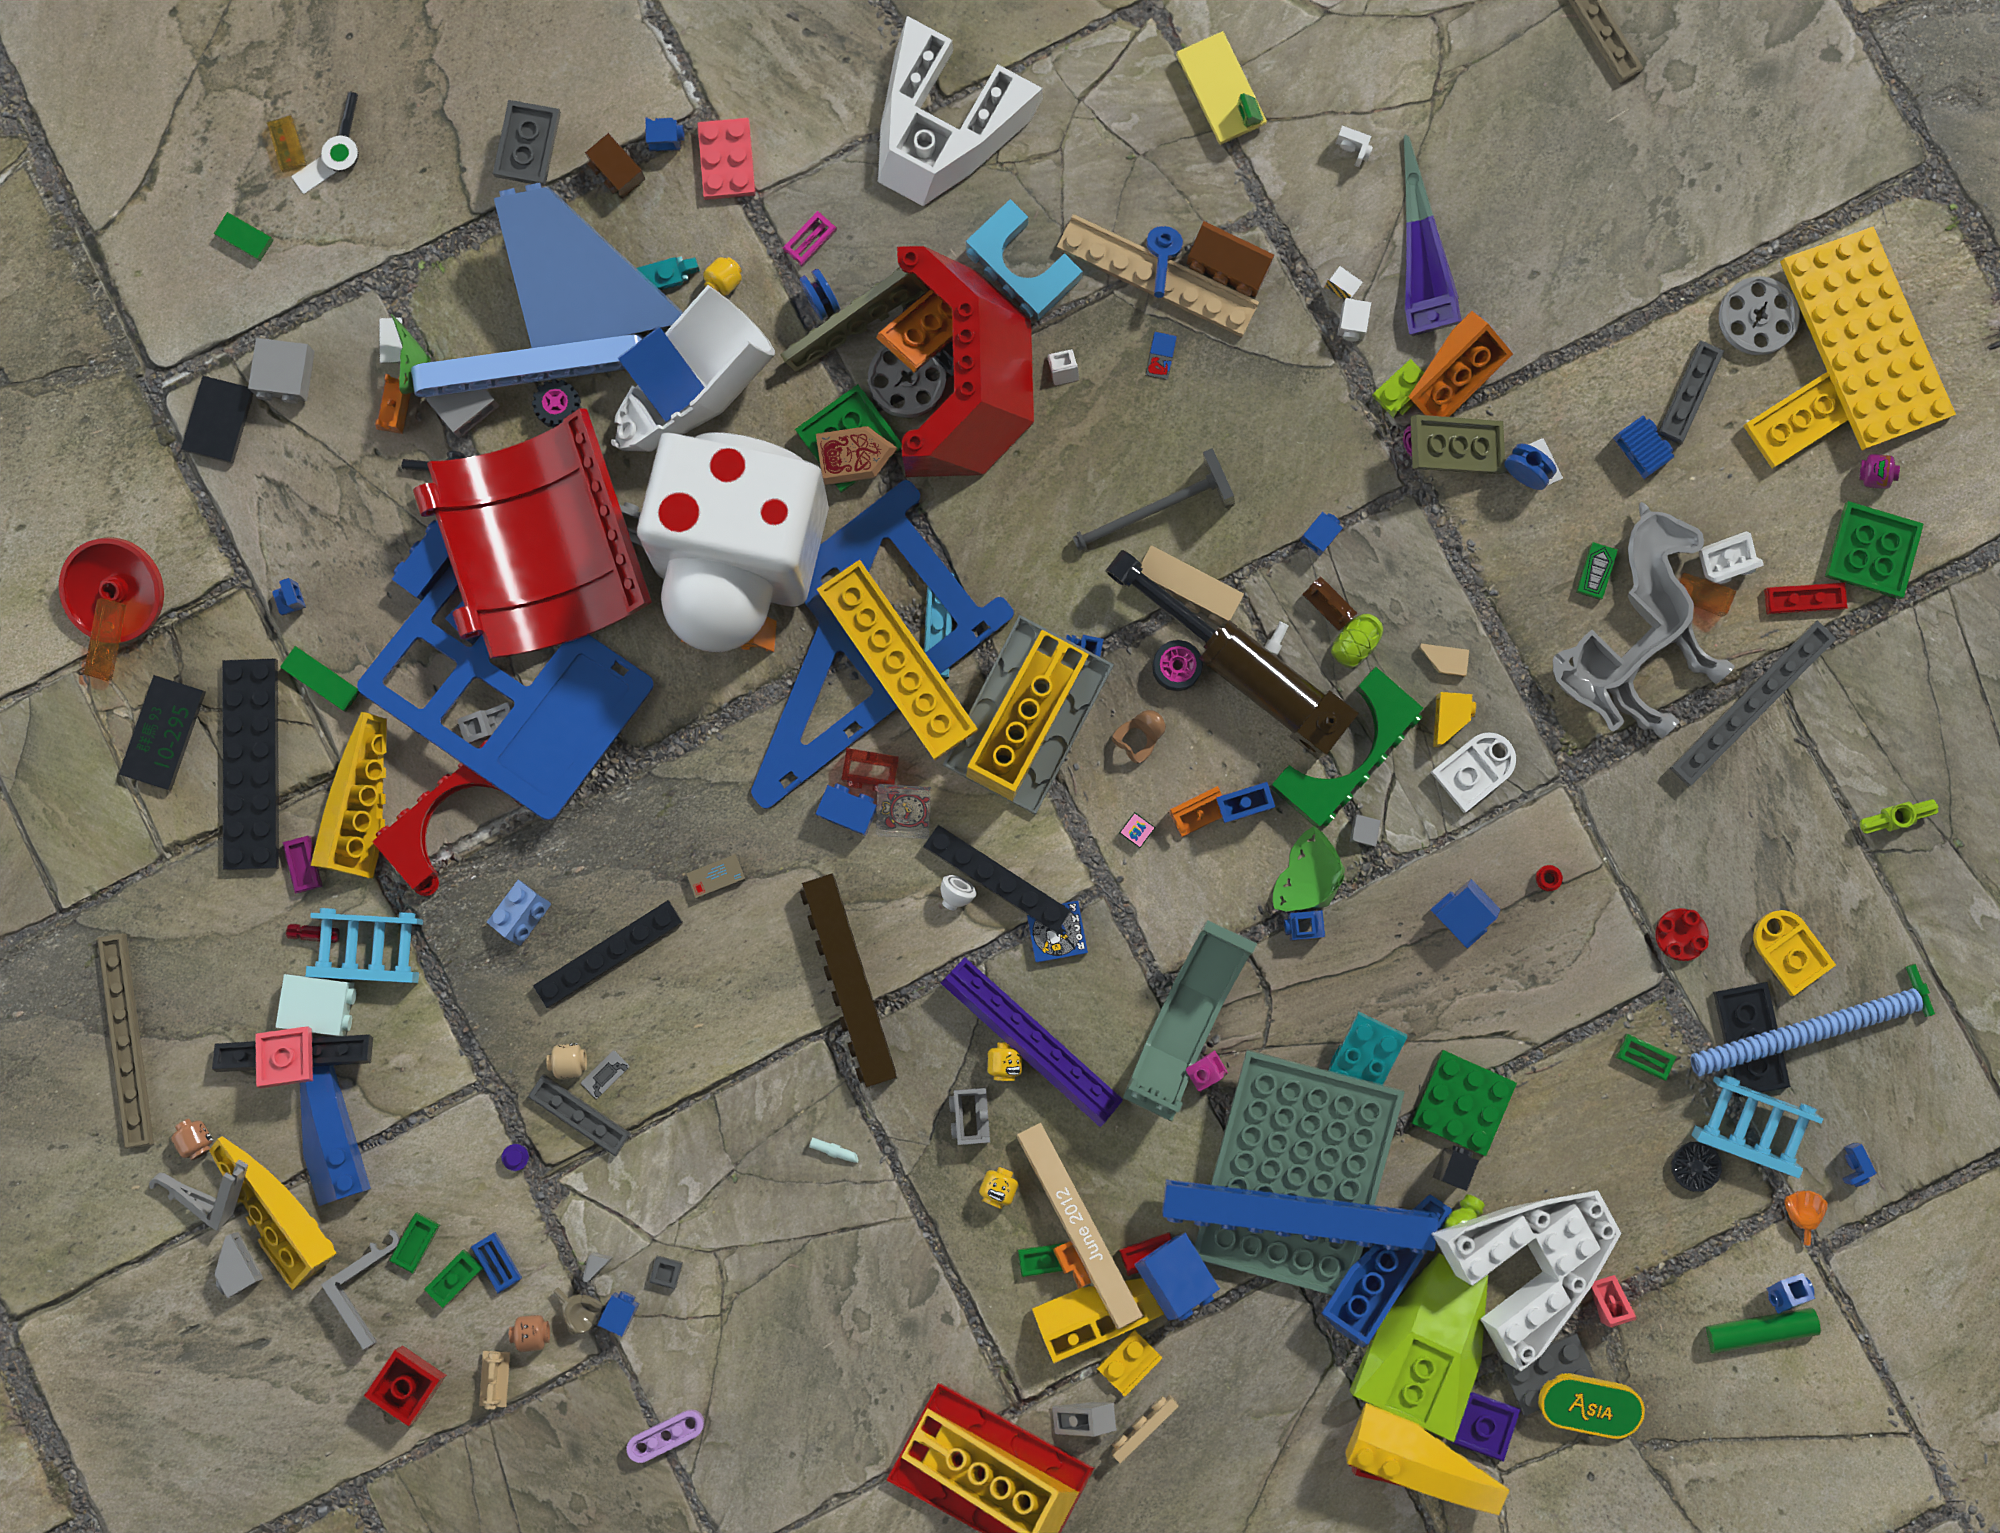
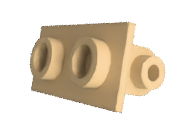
(494, 1379)

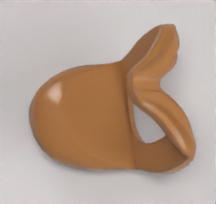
(1153, 727)

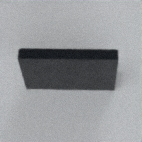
(217, 419)

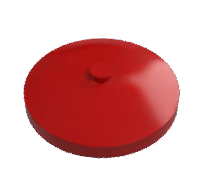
(115, 572)

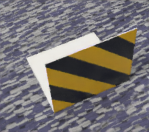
(1343, 283)

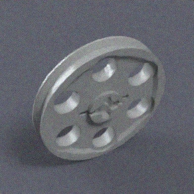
(1770, 313)
(907, 391)

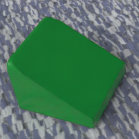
(1249, 110)

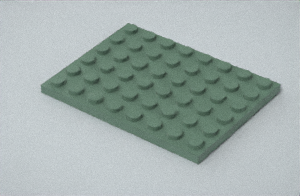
(1306, 1137)

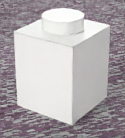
(1354, 319)

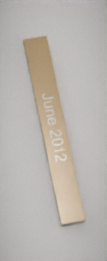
(1079, 1226)

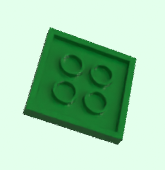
(844, 413)
(1874, 550)
(1463, 1103)

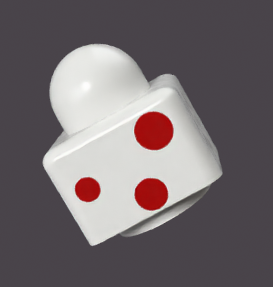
(730, 533)

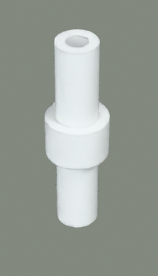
(1274, 644)

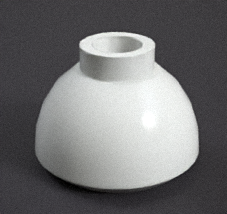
(956, 892)

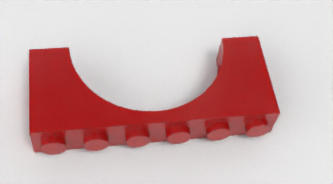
(405, 839)

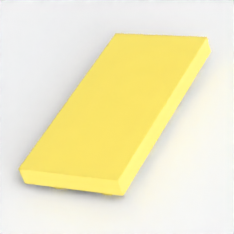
(1217, 85)

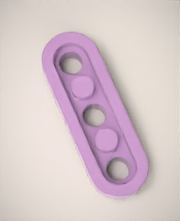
(657, 1444)

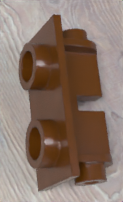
(1329, 603)

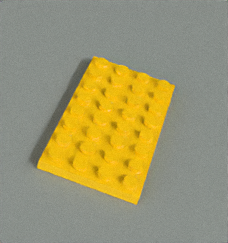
(1867, 338)

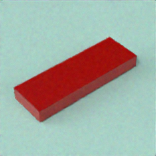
(1805, 598)

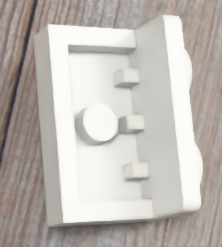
(1729, 558)

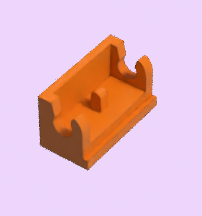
(393, 406)
(1197, 812)

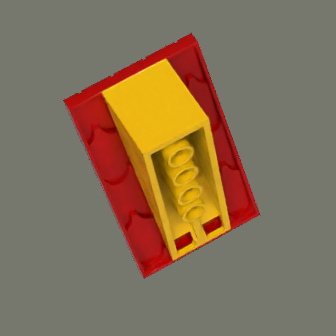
(987, 1469)

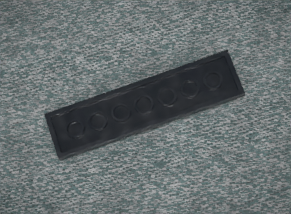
(250, 764)

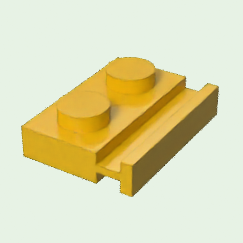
(1129, 1362)

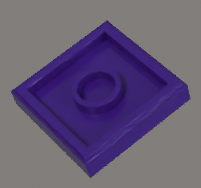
(1487, 1426)

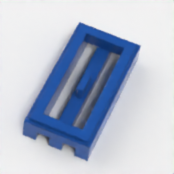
(504, 1255)

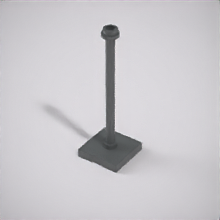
(1215, 480)

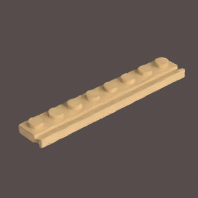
(1138, 268)

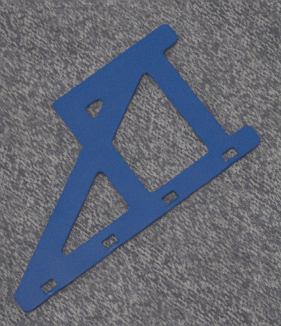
(853, 542)

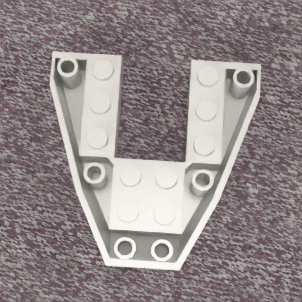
(926, 155)
(1569, 1242)

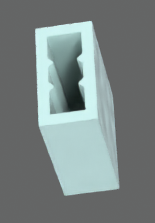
(316, 1004)

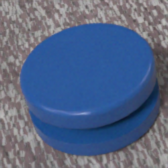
(819, 294)
(1530, 466)

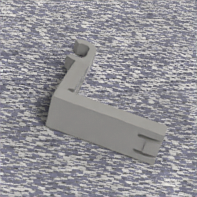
(209, 1209)
(341, 1300)

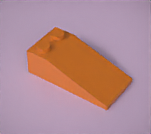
(1460, 367)

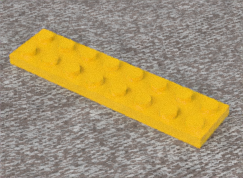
(897, 660)

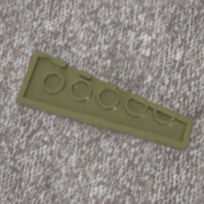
(875, 304)

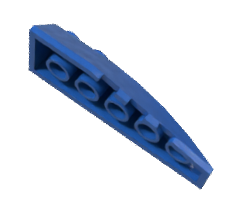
(1375, 1284)

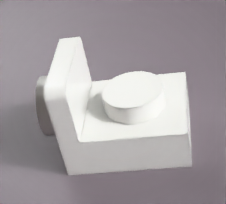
(1352, 140)

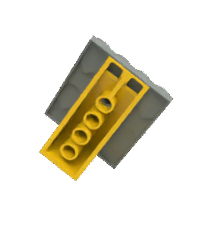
(1029, 714)

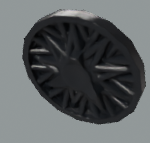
(1696, 1166)

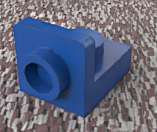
(288, 597)
(1858, 1160)

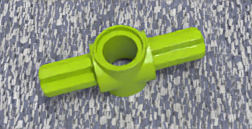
(1887, 819)

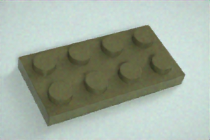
(1457, 444)

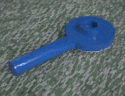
(1165, 244)

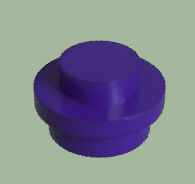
(515, 1157)

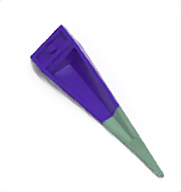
(1430, 288)

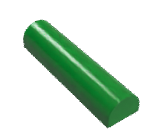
(1763, 1330)

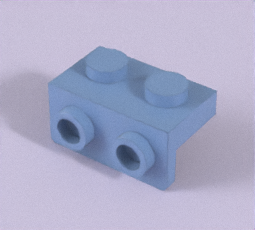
(518, 913)

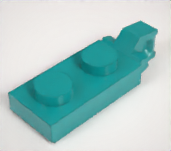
(669, 272)

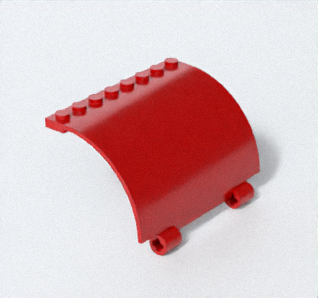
(535, 540)

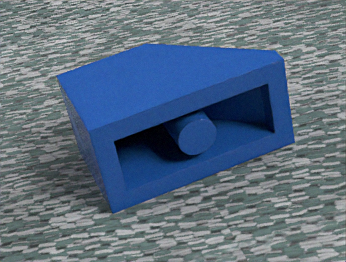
(1245, 802)

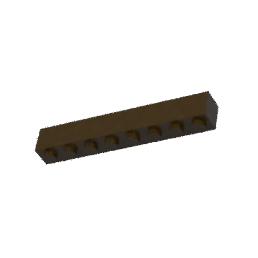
(849, 979)

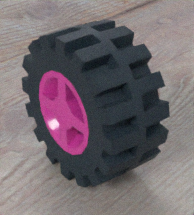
(552, 396)

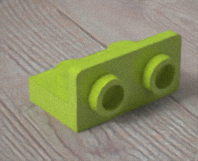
(1396, 390)

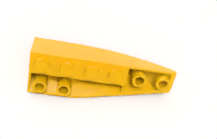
(1082, 1321)

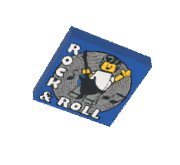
(1067, 942)

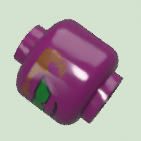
(1879, 471)

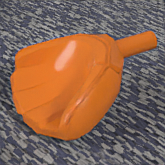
(1806, 1211)

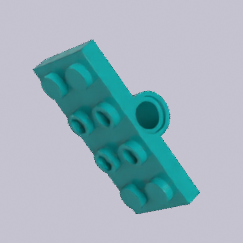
(1368, 1050)

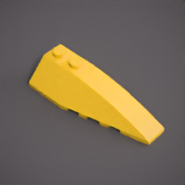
(285, 1227)

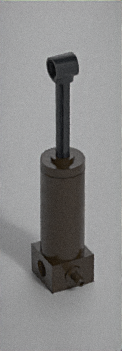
(1312, 716)

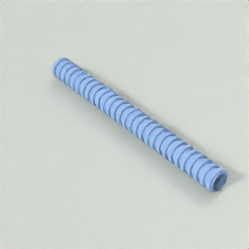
(1806, 1032)

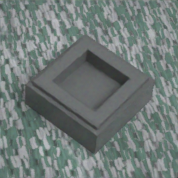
(666, 1272)

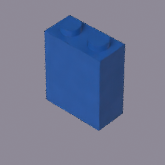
(1177, 1277)

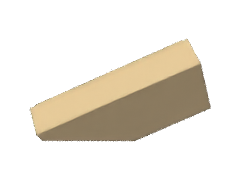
(1447, 659)

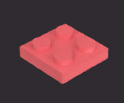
(284, 1057)

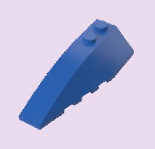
(329, 1139)

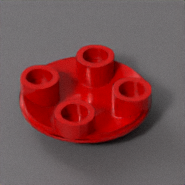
(1682, 934)

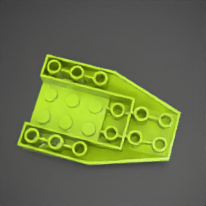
(1427, 1350)

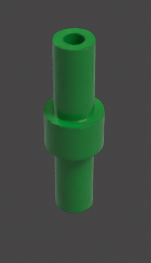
(1921, 987)

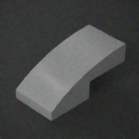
(483, 723)

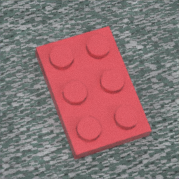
(726, 158)

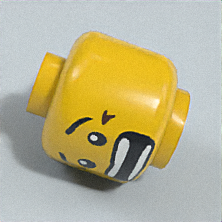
(1004, 1062)
(998, 1187)

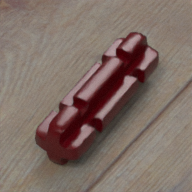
(309, 933)

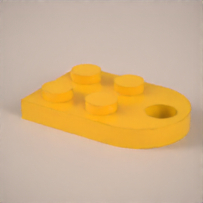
(1792, 952)

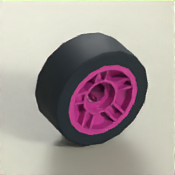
(1188, 657)

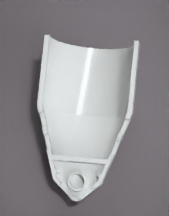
(721, 351)

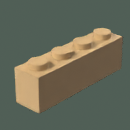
(1191, 586)

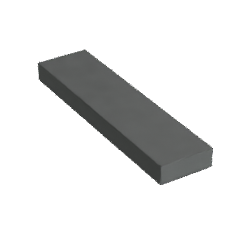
(1690, 392)
(579, 1115)

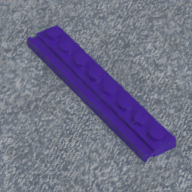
(1032, 1041)

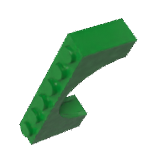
(1391, 714)

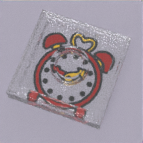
(903, 811)

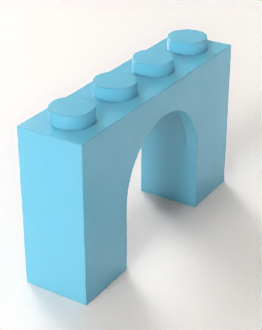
(1034, 294)

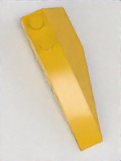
(355, 803)
(1417, 1460)

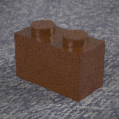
(614, 165)

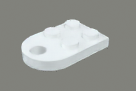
(1474, 770)

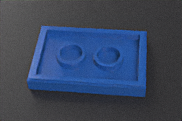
(661, 373)

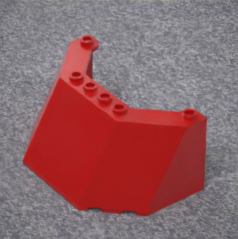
(991, 373)

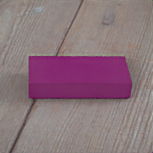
(299, 858)

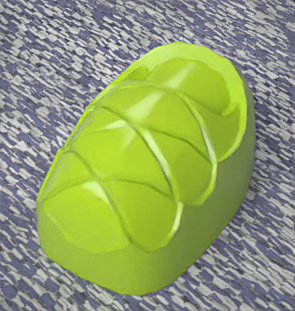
(1357, 640)

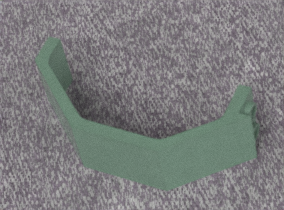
(1187, 1019)

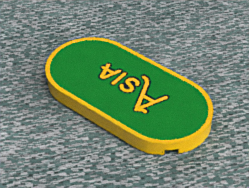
(1591, 1406)

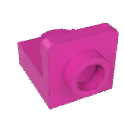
(1207, 1071)

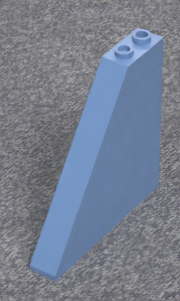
(570, 277)

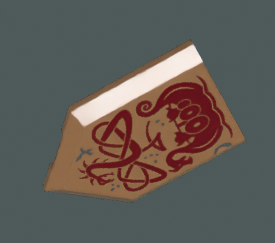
(852, 454)

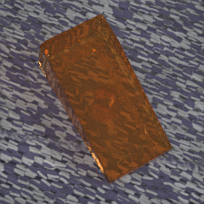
(1708, 595)

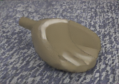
(579, 1312)

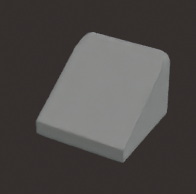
(1365, 830)
(595, 1264)

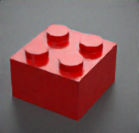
(405, 1385)

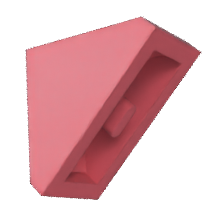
(1611, 1302)

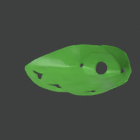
(411, 354)
(1311, 876)

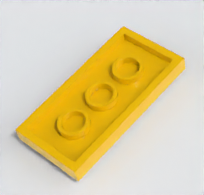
(1797, 421)

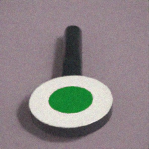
(340, 151)

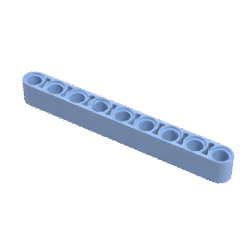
(520, 366)

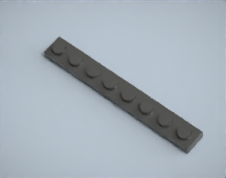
(1753, 703)

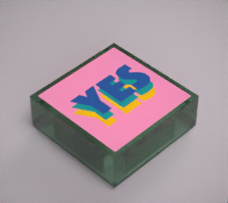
(1137, 830)

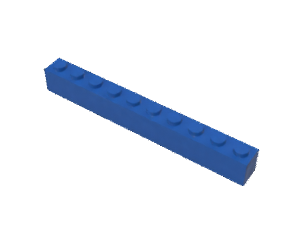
(1299, 1215)

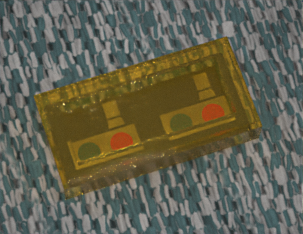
(287, 143)

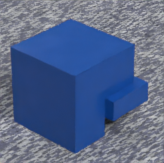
(1467, 912)

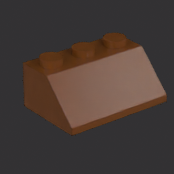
(1229, 259)

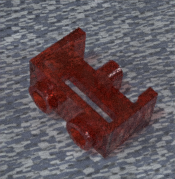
(872, 758)

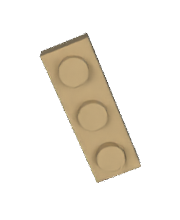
(1143, 1427)

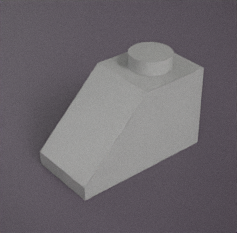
(235, 1267)
(1084, 1419)

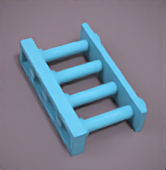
(375, 970)
(1735, 1142)

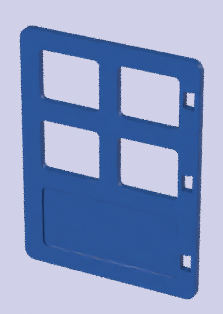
(552, 731)

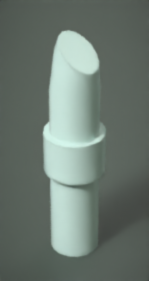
(833, 1150)

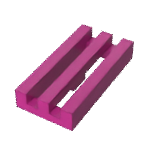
(817, 245)

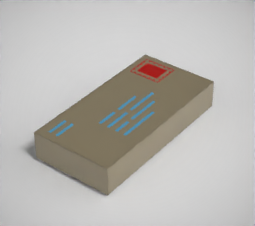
(716, 876)

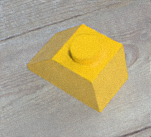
(1451, 715)

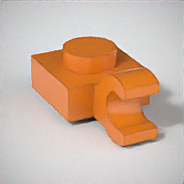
(1071, 1261)

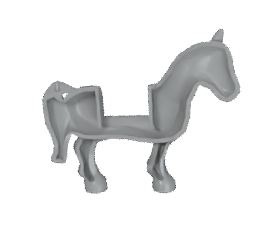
(1669, 611)

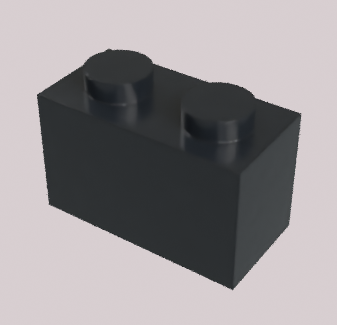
(1456, 1167)

